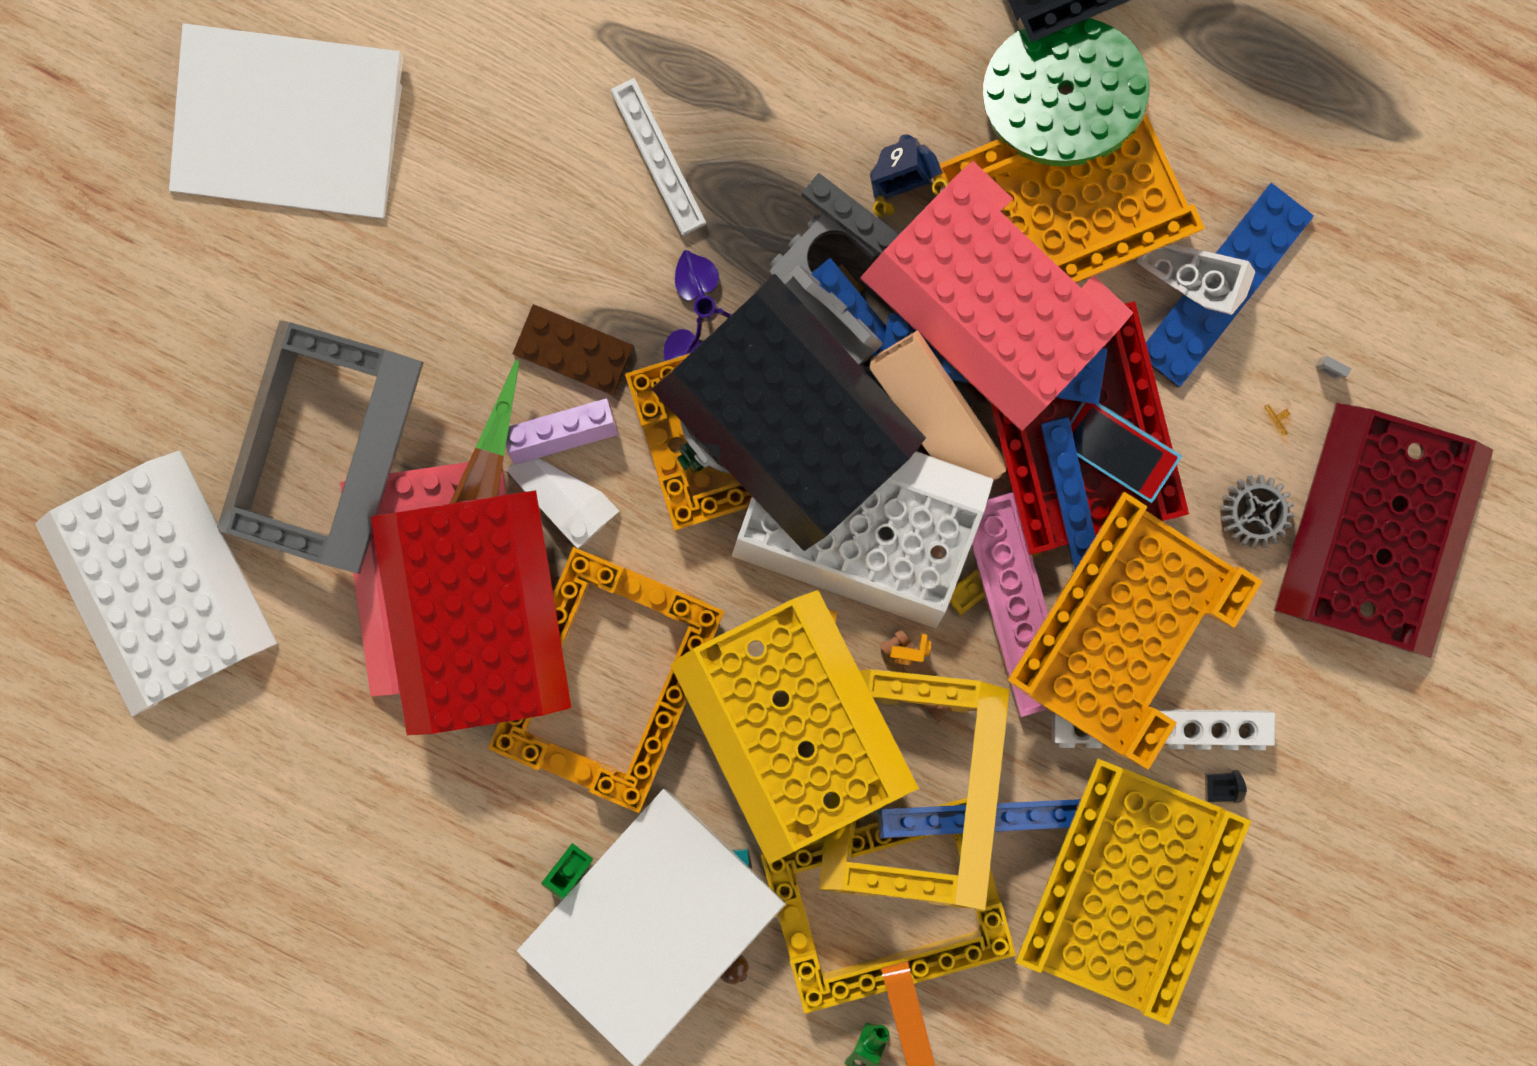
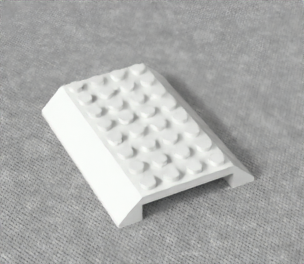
(155, 581)

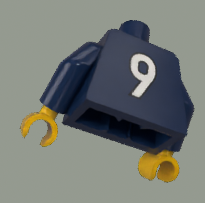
(902, 169)

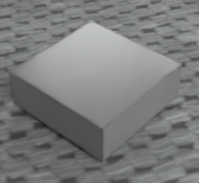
(1333, 367)

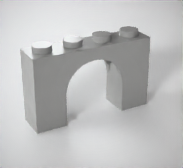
(801, 245)

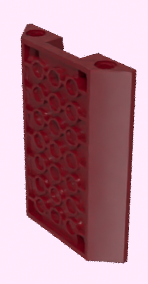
(1353, 518)

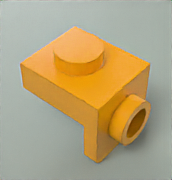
(904, 655)

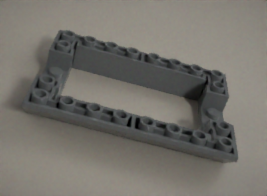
(371, 461)

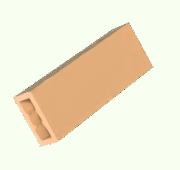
(936, 407)

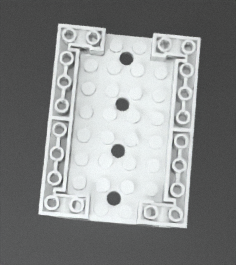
(923, 505)

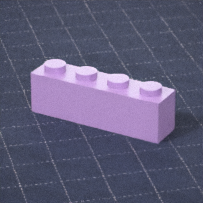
(561, 431)

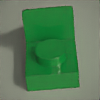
(567, 871)

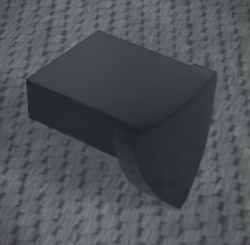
(1225, 787)

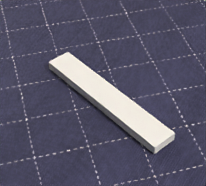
(658, 157)

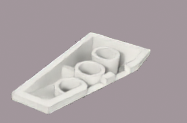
(1203, 276)
(567, 501)

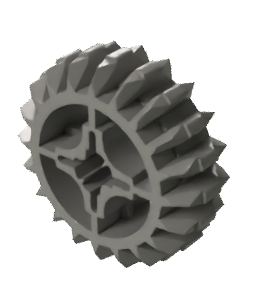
(1250, 501)

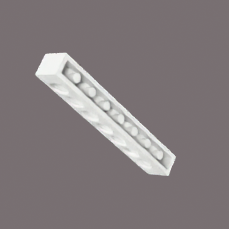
(1260, 723)

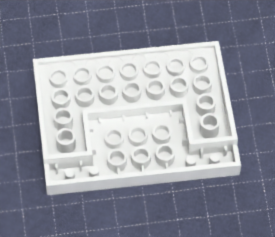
(285, 121)
(651, 927)

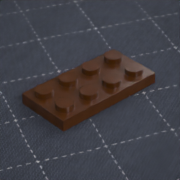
(573, 349)

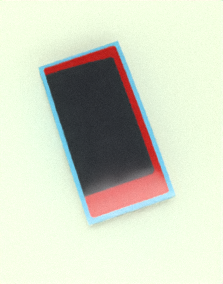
(1122, 450)

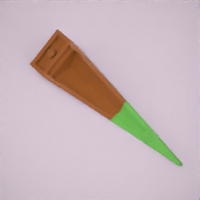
(484, 468)

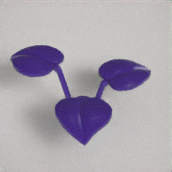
(692, 279)

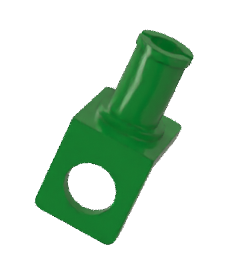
(869, 1045)

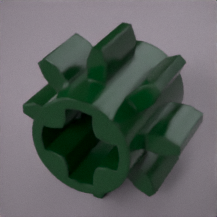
(687, 458)

